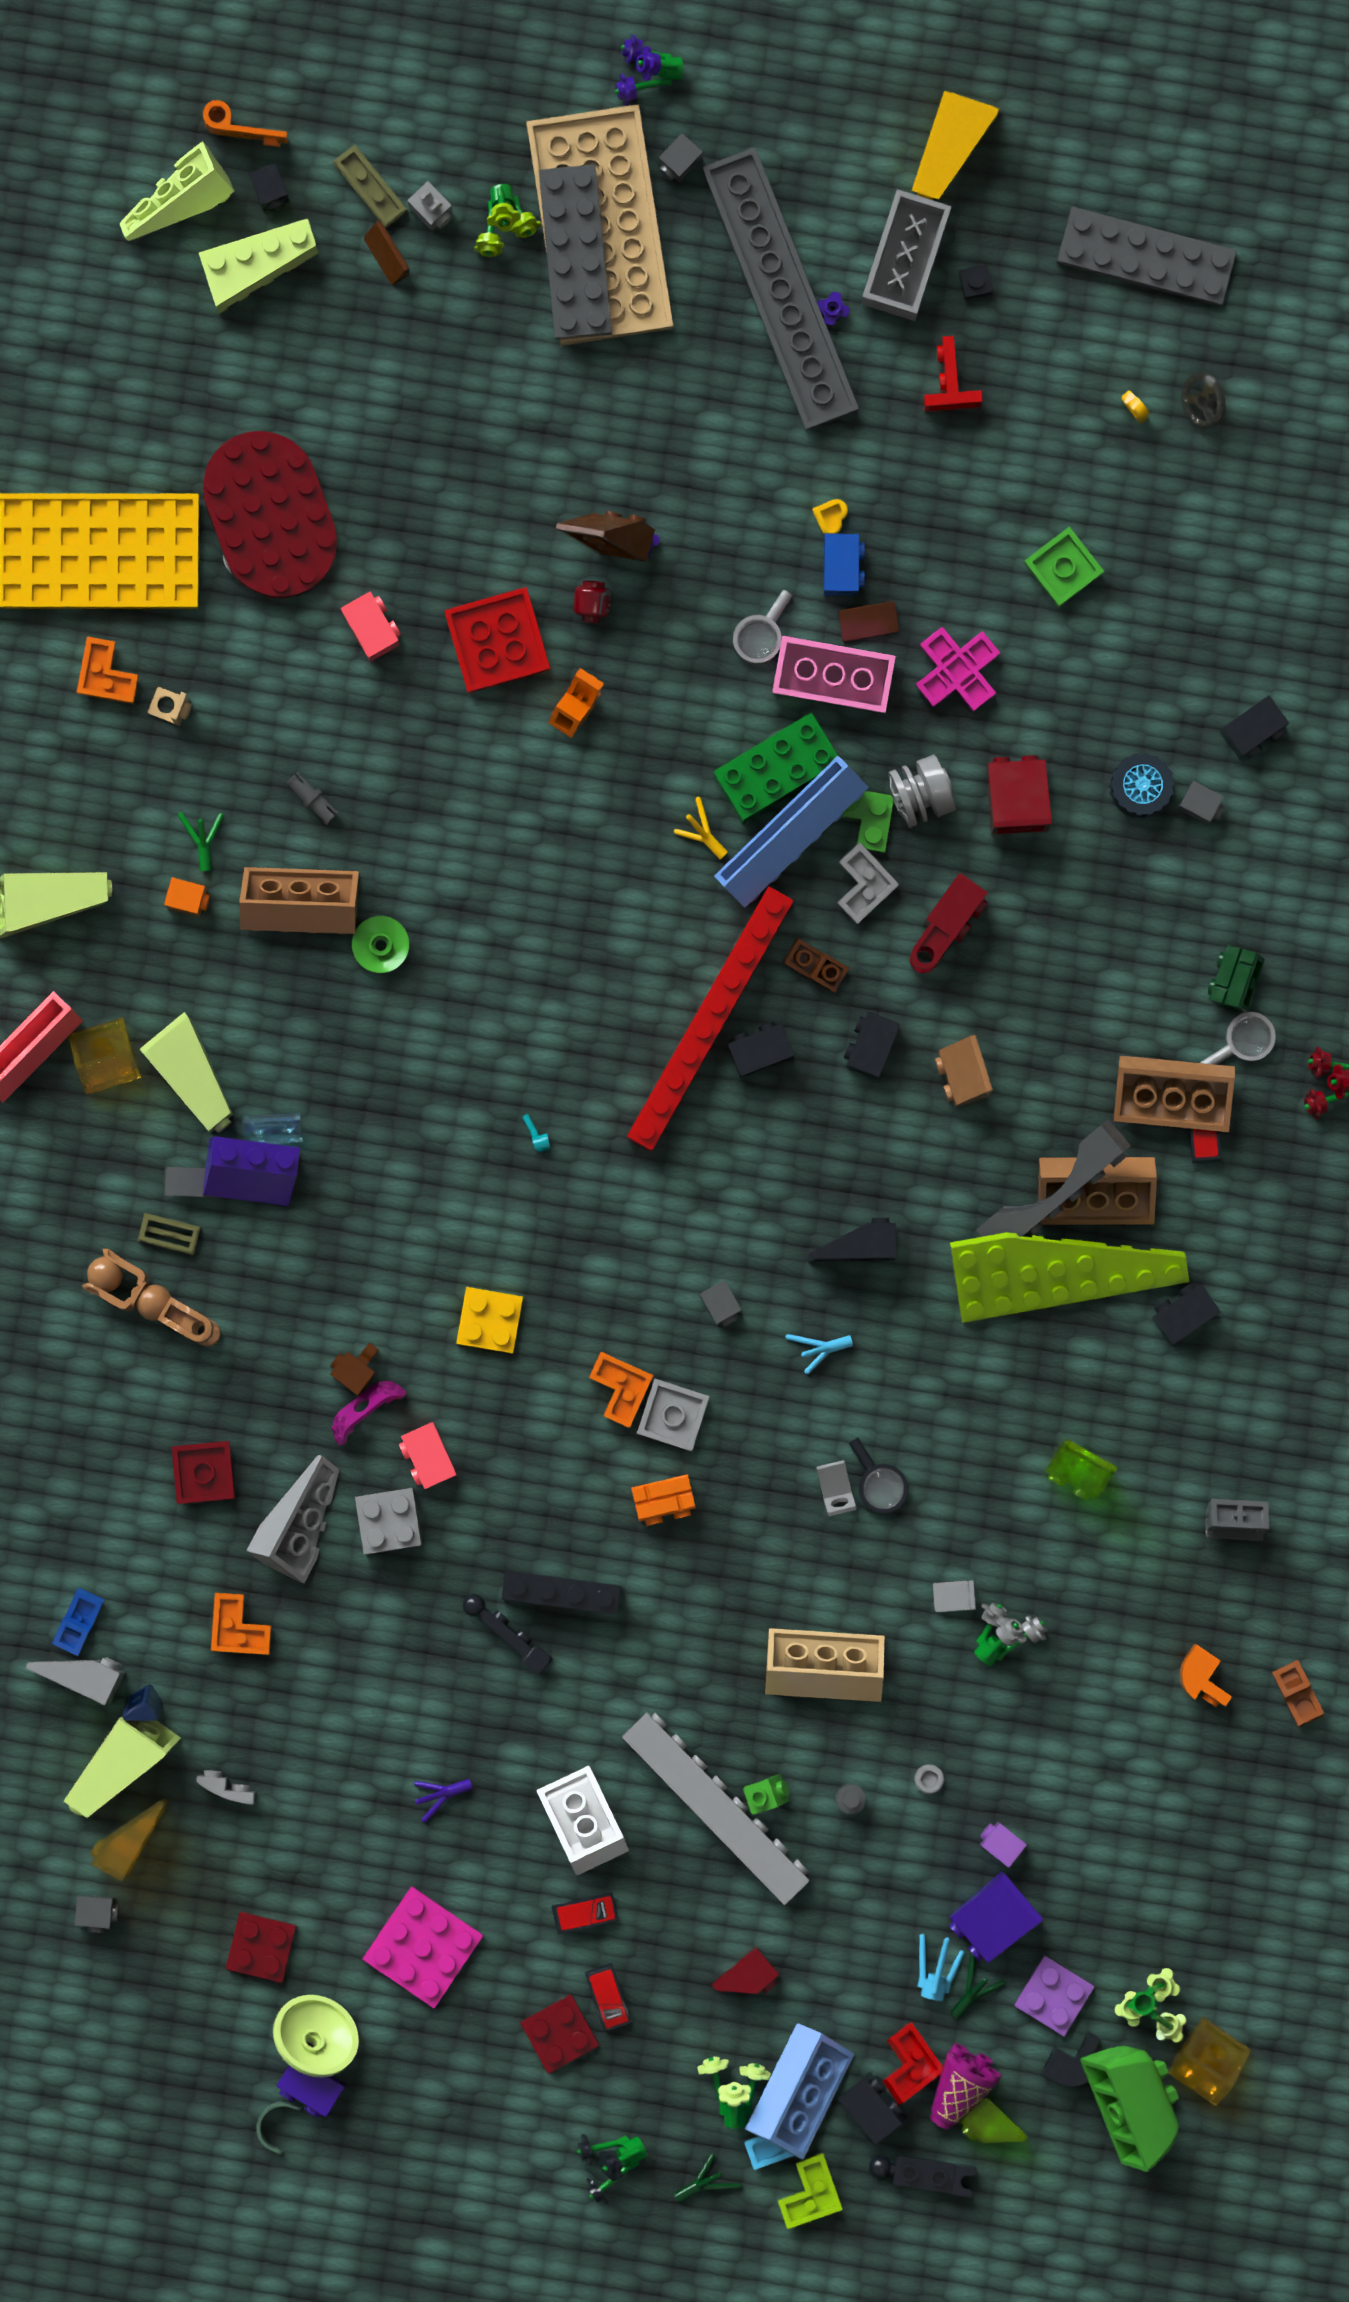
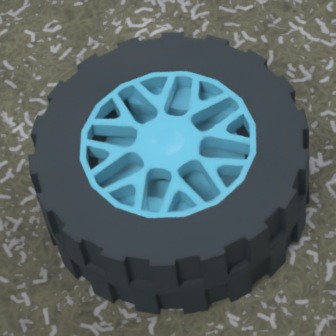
(1142, 785)

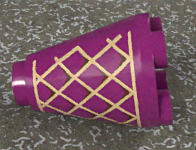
(962, 2085)

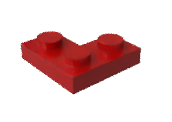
(918, 2061)

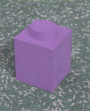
(1002, 1843)

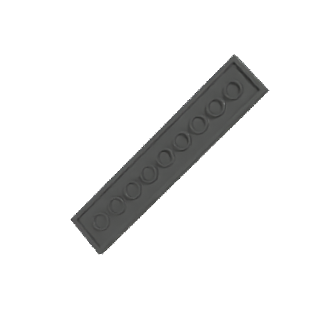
(780, 289)

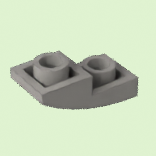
(218, 1785)

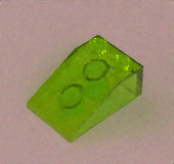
(1079, 1469)

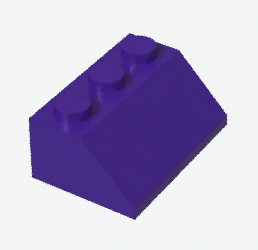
(250, 1170)

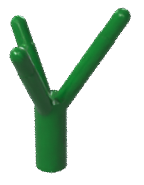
(201, 841)

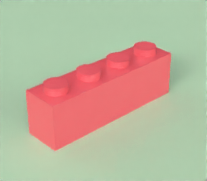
(34, 1042)

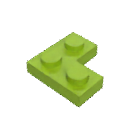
(818, 2197)

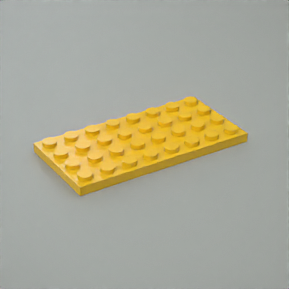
(99, 551)

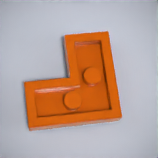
(99, 679)
(629, 1387)
(231, 1634)

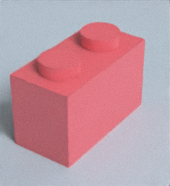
(370, 625)
(428, 1456)

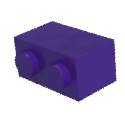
(315, 2092)

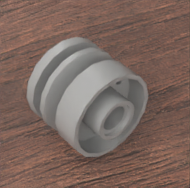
(926, 789)

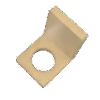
(181, 706)

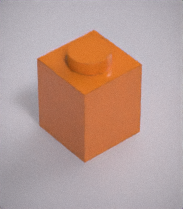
(186, 897)

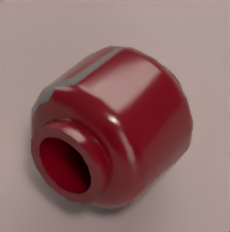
(592, 601)

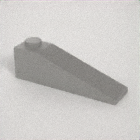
(292, 1529)

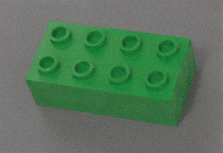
(775, 768)

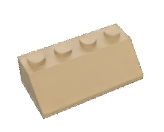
(825, 1665)

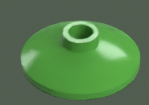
(380, 929)

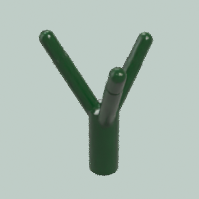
(970, 1995)
(704, 2185)

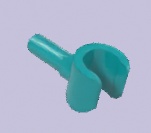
(540, 1142)

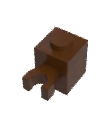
(354, 1371)

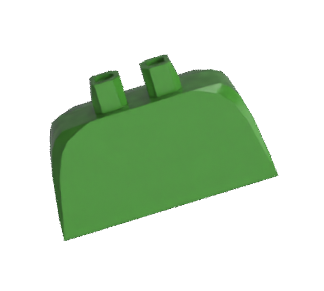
(1134, 2103)

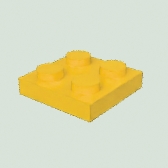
(489, 1320)

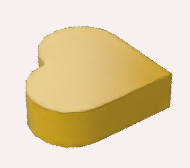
(1135, 406)
(830, 516)

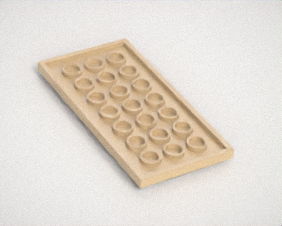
(627, 210)

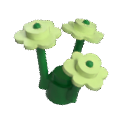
(734, 2094)

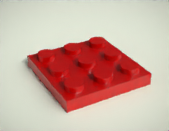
(497, 640)

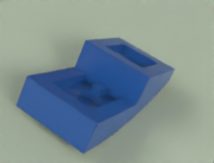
(78, 1621)

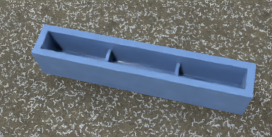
(791, 831)

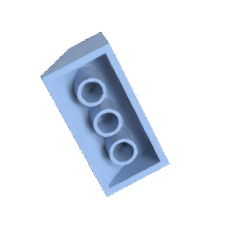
(807, 2078)

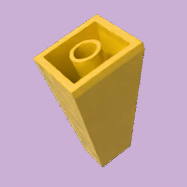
(954, 135)

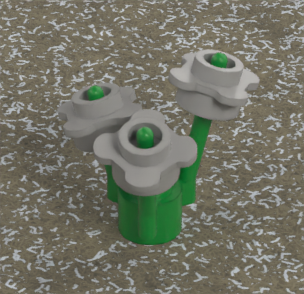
(1008, 1631)

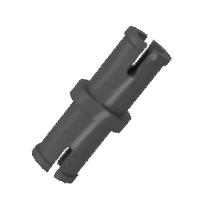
(312, 797)

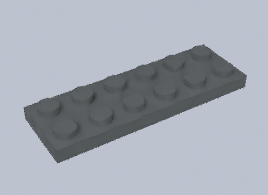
(575, 252)
(1146, 256)

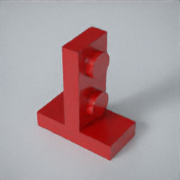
(948, 382)

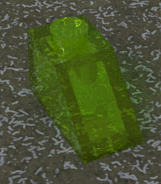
(990, 2124)

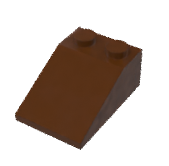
(611, 534)

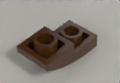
(815, 965)

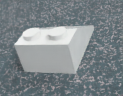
(582, 1820)

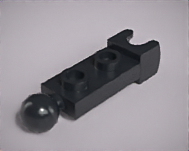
(535, 1658)
(924, 2173)

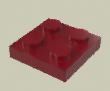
(203, 1472)
(261, 1946)
(559, 2033)

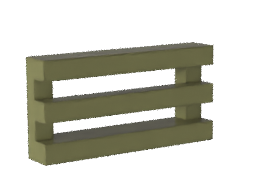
(193, 1240)

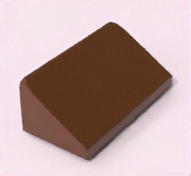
(386, 253)
(868, 621)

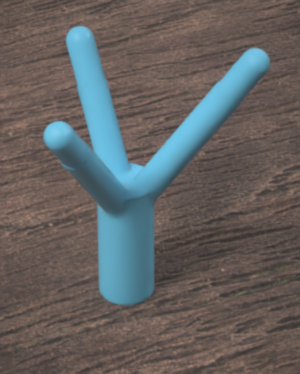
(823, 1348)

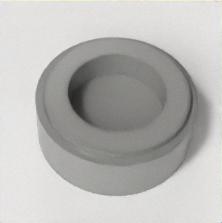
(929, 1779)

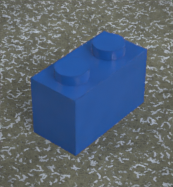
(842, 564)

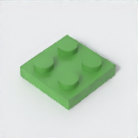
(1063, 567)

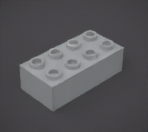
(906, 255)

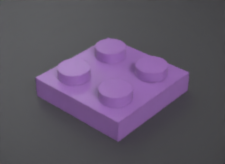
(1054, 1995)

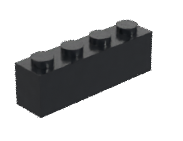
(561, 1592)

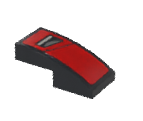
(1204, 1146)
(585, 1913)
(608, 1997)

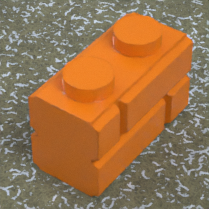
(663, 1498)

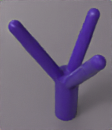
(444, 1793)

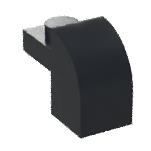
(1068, 2069)

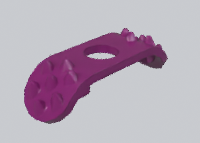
(376, 1395)

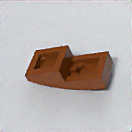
(1298, 1693)

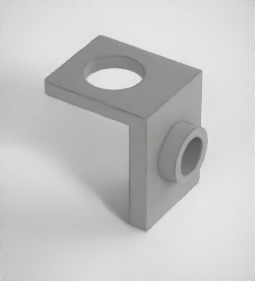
(835, 1487)
(954, 1596)

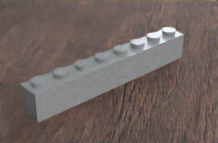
(716, 1808)

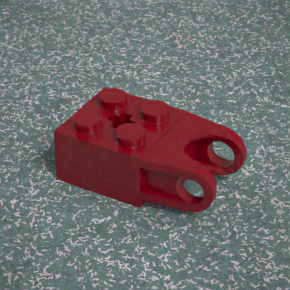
(949, 921)

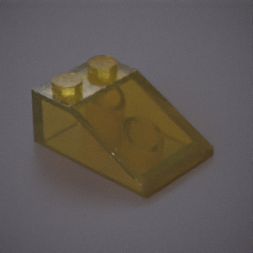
(122, 1848)

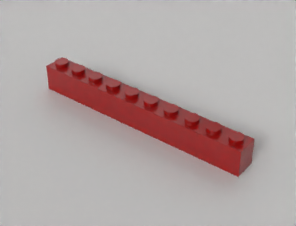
(710, 1019)

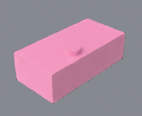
(833, 674)

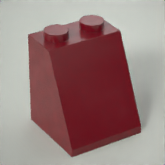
(1018, 795)

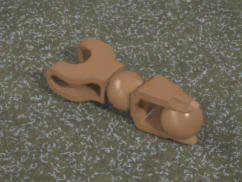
(150, 1300)

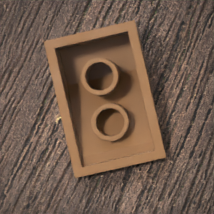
(963, 1072)

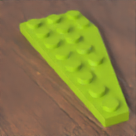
(1024, 1274)

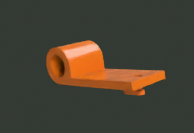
(219, 122)

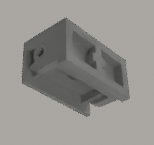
(1236, 1519)

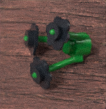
(628, 2154)

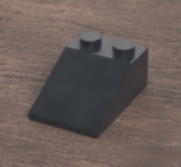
(867, 1243)

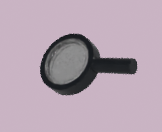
(882, 1485)

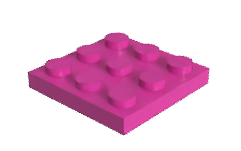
(422, 1947)

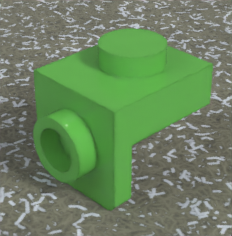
(767, 1794)

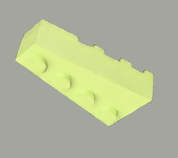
(255, 261)

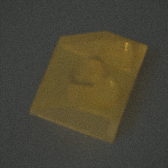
(104, 1056)
(1209, 2061)

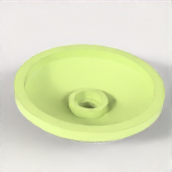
(321, 2024)

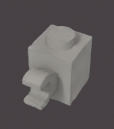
(430, 207)

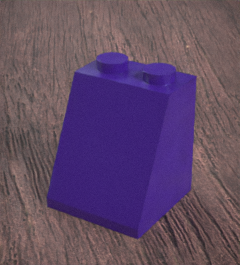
(994, 1918)

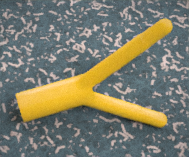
(705, 834)

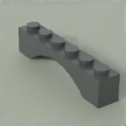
(1095, 1152)

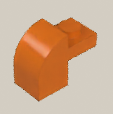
(576, 703)
(1195, 1673)

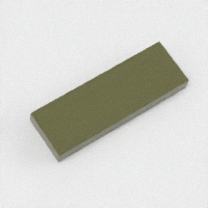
(370, 186)

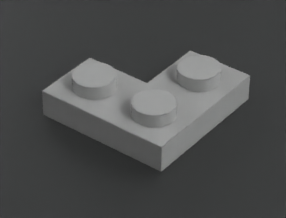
(872, 883)

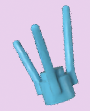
(935, 1985)

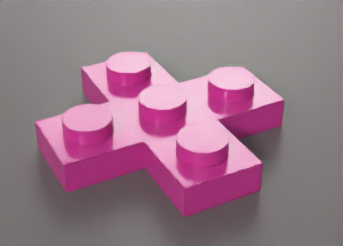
(957, 669)

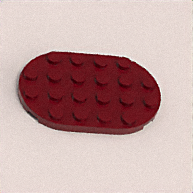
(269, 514)

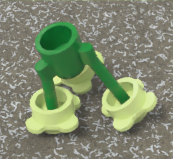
(1147, 2004)

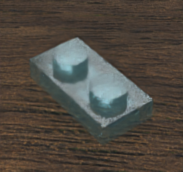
(273, 1128)

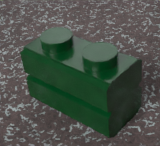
(1236, 978)

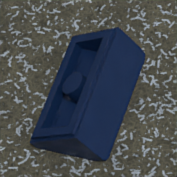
(143, 1705)

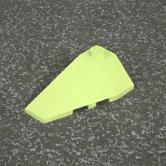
(189, 191)

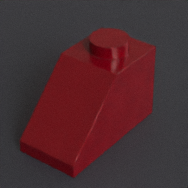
(748, 1975)

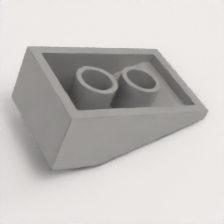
(88, 1677)

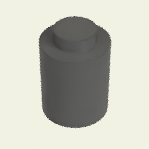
(850, 1798)

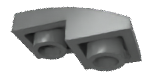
(184, 1182)

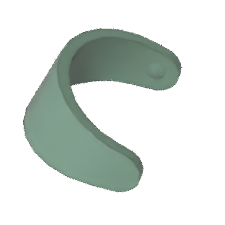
(259, 2124)

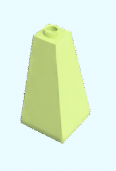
(44, 897)
(187, 1069)
(120, 1760)

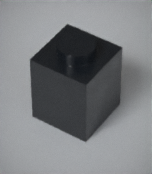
(269, 188)

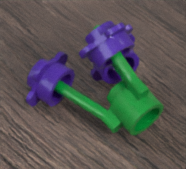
(649, 64)

